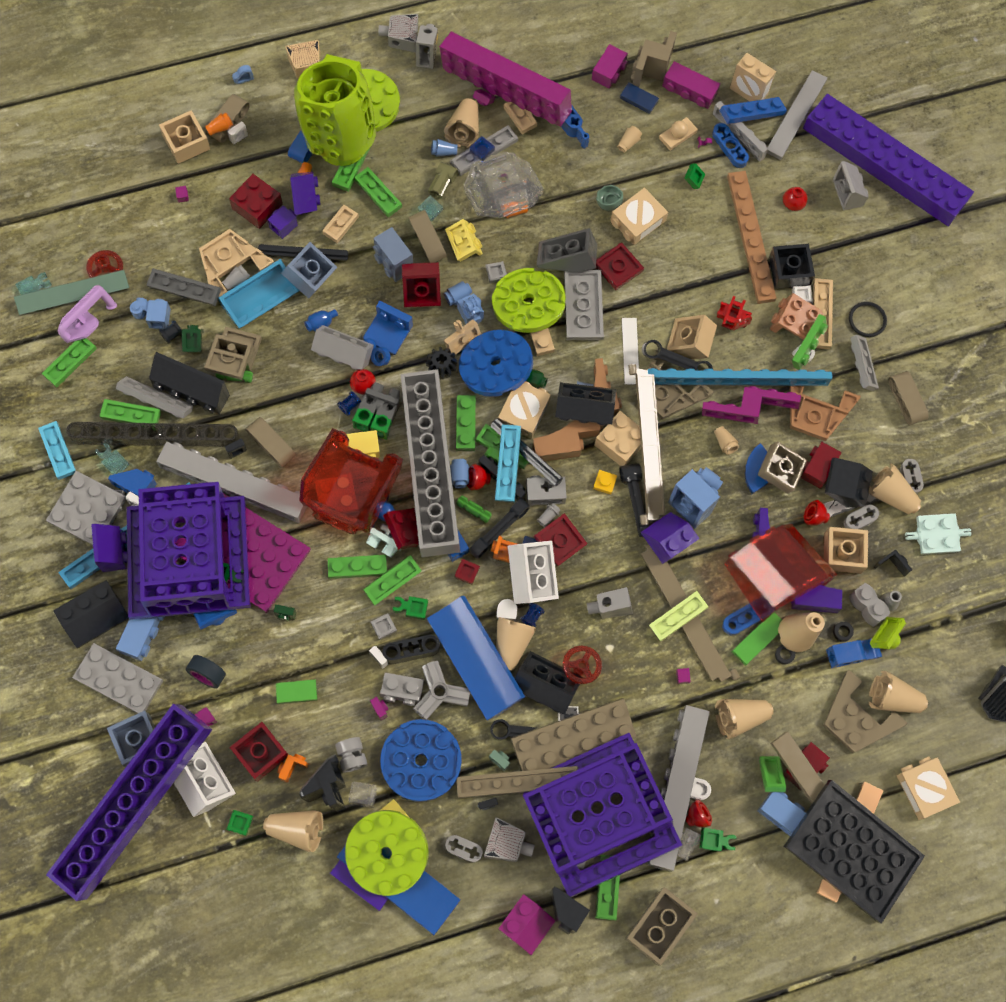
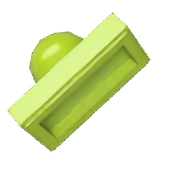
(888, 634)

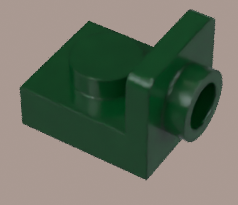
(192, 339)

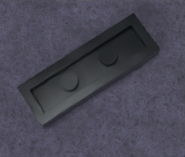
(491, 467)

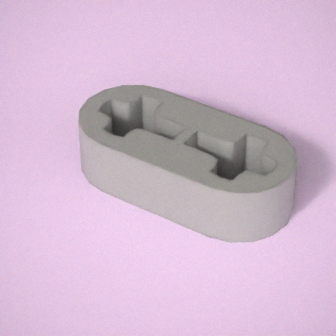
(915, 474)
(859, 515)
(462, 853)

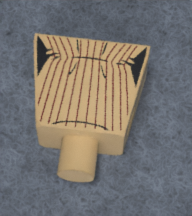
(303, 55)

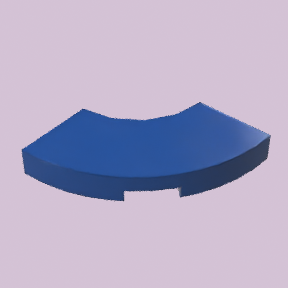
(752, 468)

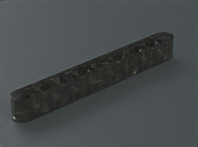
(145, 429)

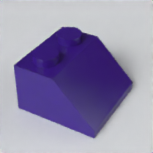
(304, 192)
(669, 536)
(109, 547)

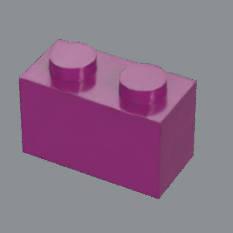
(609, 66)

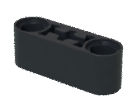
(404, 644)

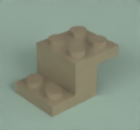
(653, 59)
(233, 353)

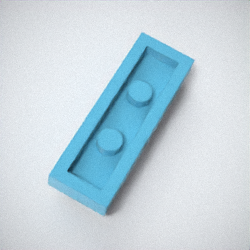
(57, 450)

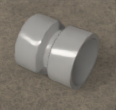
(351, 754)

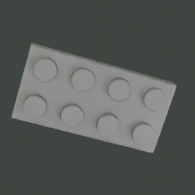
(583, 305)
(117, 679)

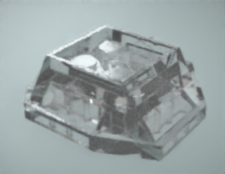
(502, 185)

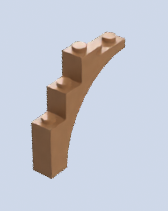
(568, 441)

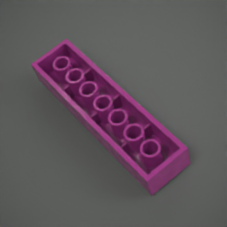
(506, 79)

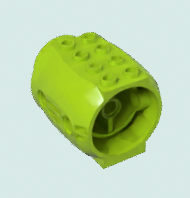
(335, 110)

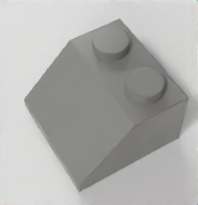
(850, 186)

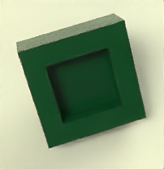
(284, 613)

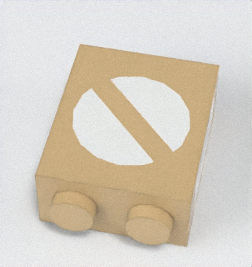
(752, 78)
(639, 216)
(525, 408)
(927, 787)

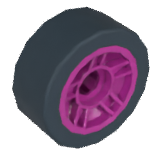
(205, 671)

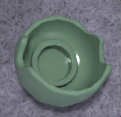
(609, 197)

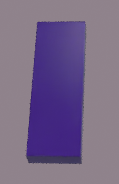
(342, 873)

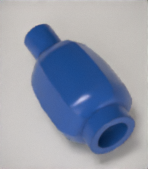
(319, 318)

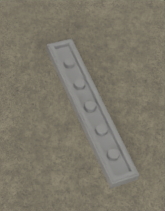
(796, 115)

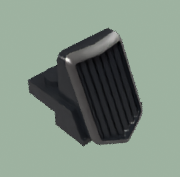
(994, 696)
(325, 784)

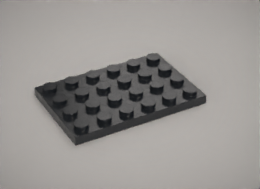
(854, 851)

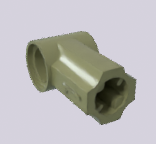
(444, 176)

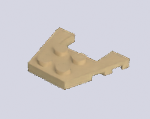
(226, 253)

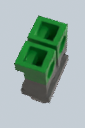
(377, 410)

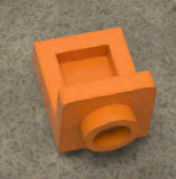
(500, 549)
(286, 769)

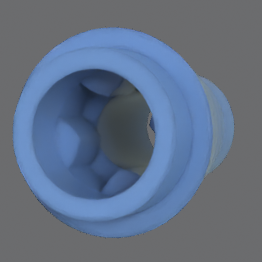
(443, 148)

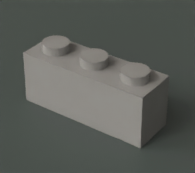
(342, 347)

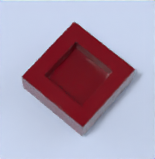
(467, 571)

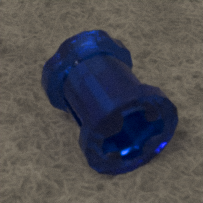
(349, 403)
(532, 615)

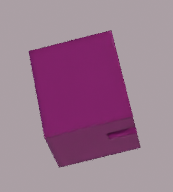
(182, 194)
(683, 676)

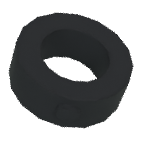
(850, 631)
(783, 661)

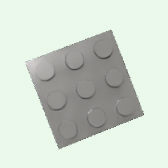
(85, 504)

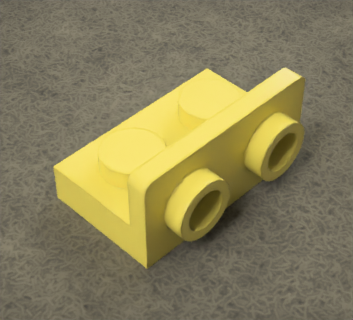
(463, 240)

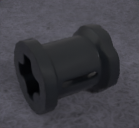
(170, 332)

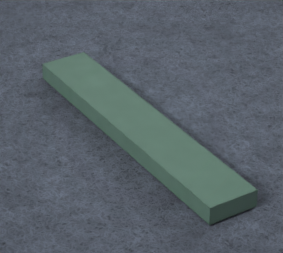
(69, 292)

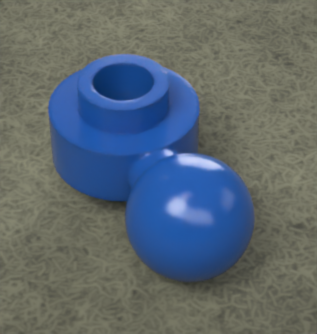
(376, 355)

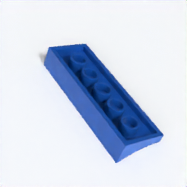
(476, 658)
(424, 902)

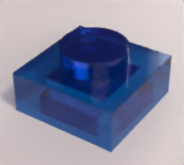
(482, 148)

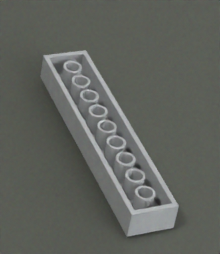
(430, 464)

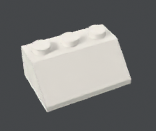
(533, 572)
(203, 782)

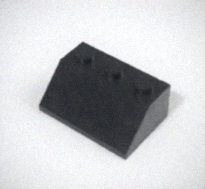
(585, 403)
(91, 614)
(546, 683)

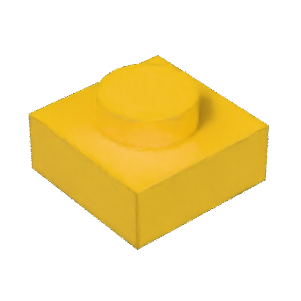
(605, 482)

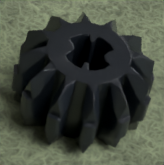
(449, 361)

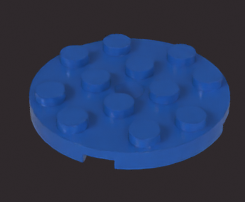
(493, 380)
(425, 781)

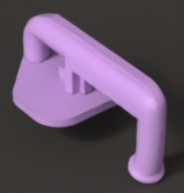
(78, 321)

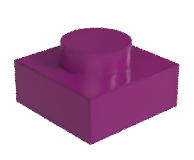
(484, 97)
(379, 707)

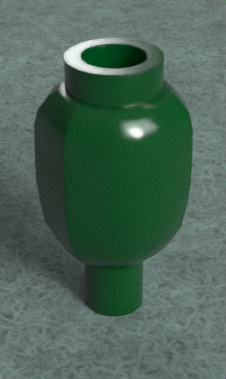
(537, 379)

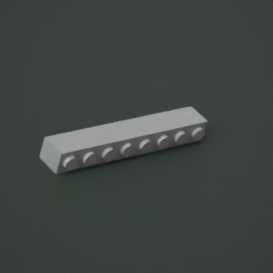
(233, 482)
(681, 774)

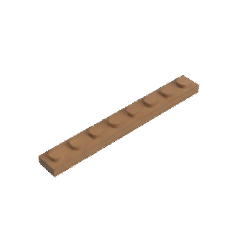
(751, 237)

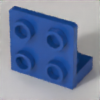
(389, 327)

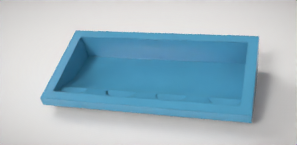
(257, 294)

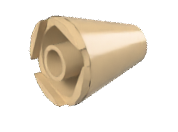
(463, 124)
(895, 490)
(800, 630)
(512, 640)
(893, 694)
(741, 715)
(296, 828)

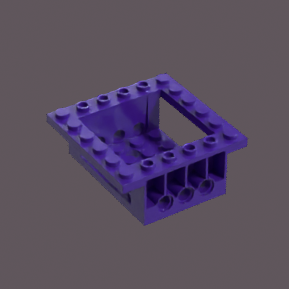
(154, 579)
(601, 772)

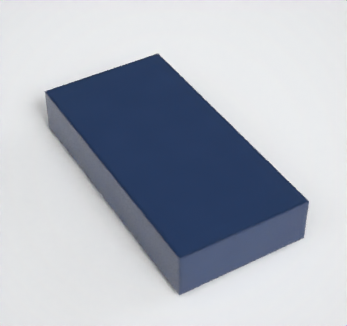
(639, 98)

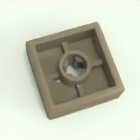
(787, 475)

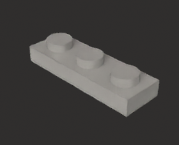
(864, 363)

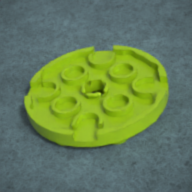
(384, 97)
(524, 316)
(375, 871)

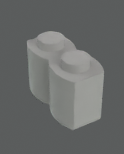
(867, 602)

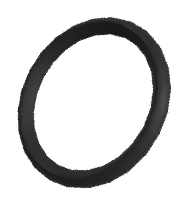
(868, 334)

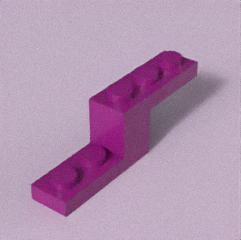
(751, 404)

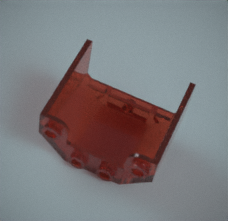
(347, 485)
(777, 569)

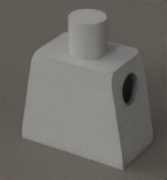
(619, 602)

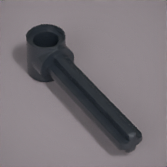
(631, 476)

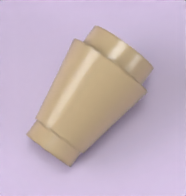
(630, 138)
(726, 440)

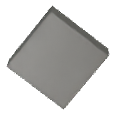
(495, 271)
(383, 626)

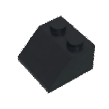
(848, 482)
(567, 911)

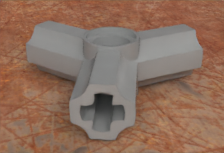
(430, 701)

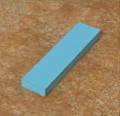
(508, 463)

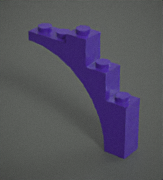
(818, 599)

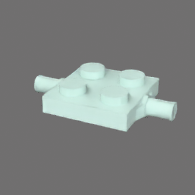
(938, 534)

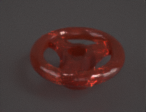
(100, 259)
(582, 671)

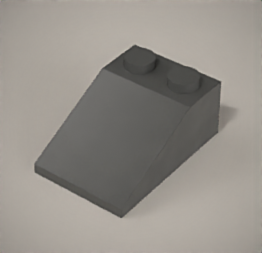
(568, 252)

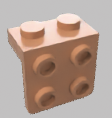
(795, 316)

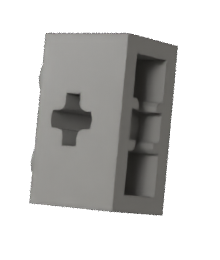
(537, 496)

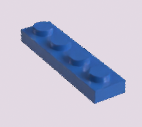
(753, 110)

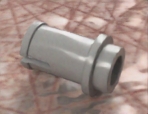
(548, 515)

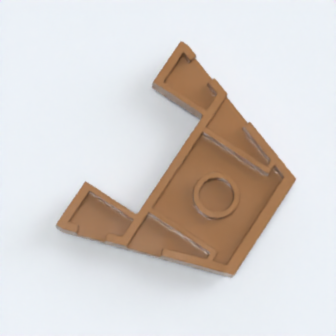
(818, 417)

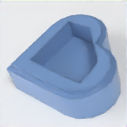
(243, 74)

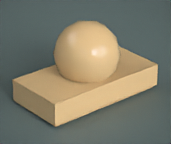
(678, 133)

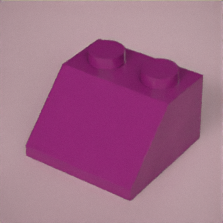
(527, 924)

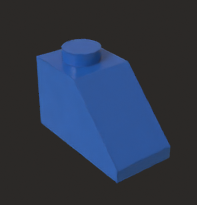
(133, 480)

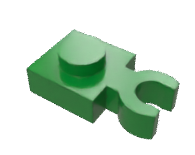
(414, 607)
(713, 840)

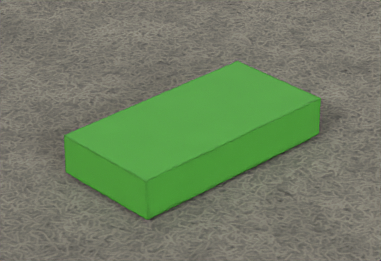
(296, 691)
(772, 774)

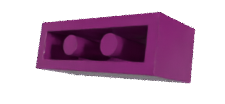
(691, 85)

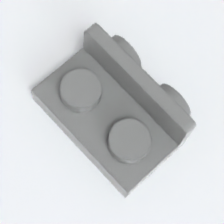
(402, 689)

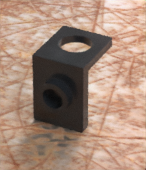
(898, 560)

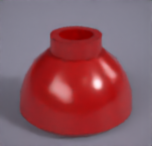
(795, 198)
(362, 380)
(478, 477)
(816, 513)
(698, 815)

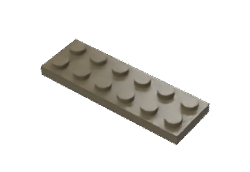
(572, 736)

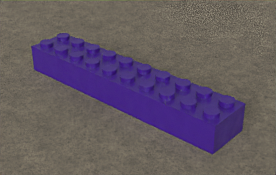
(888, 160)
(129, 802)

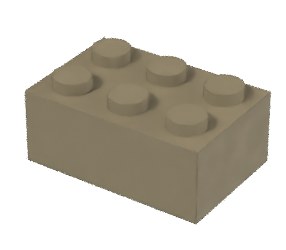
(661, 926)

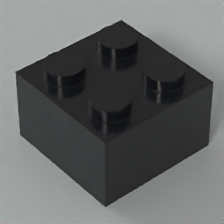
(791, 266)

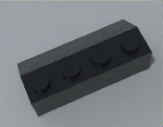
(188, 383)

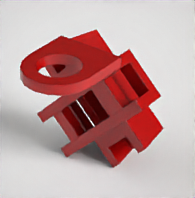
(738, 317)

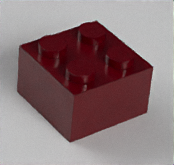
(256, 201)
(421, 284)
(259, 751)

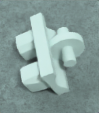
(376, 536)

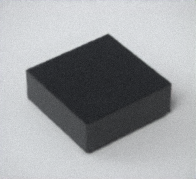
(236, 448)

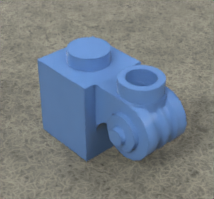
(470, 309)
(156, 310)

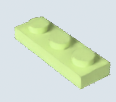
(678, 616)

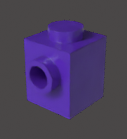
(283, 221)

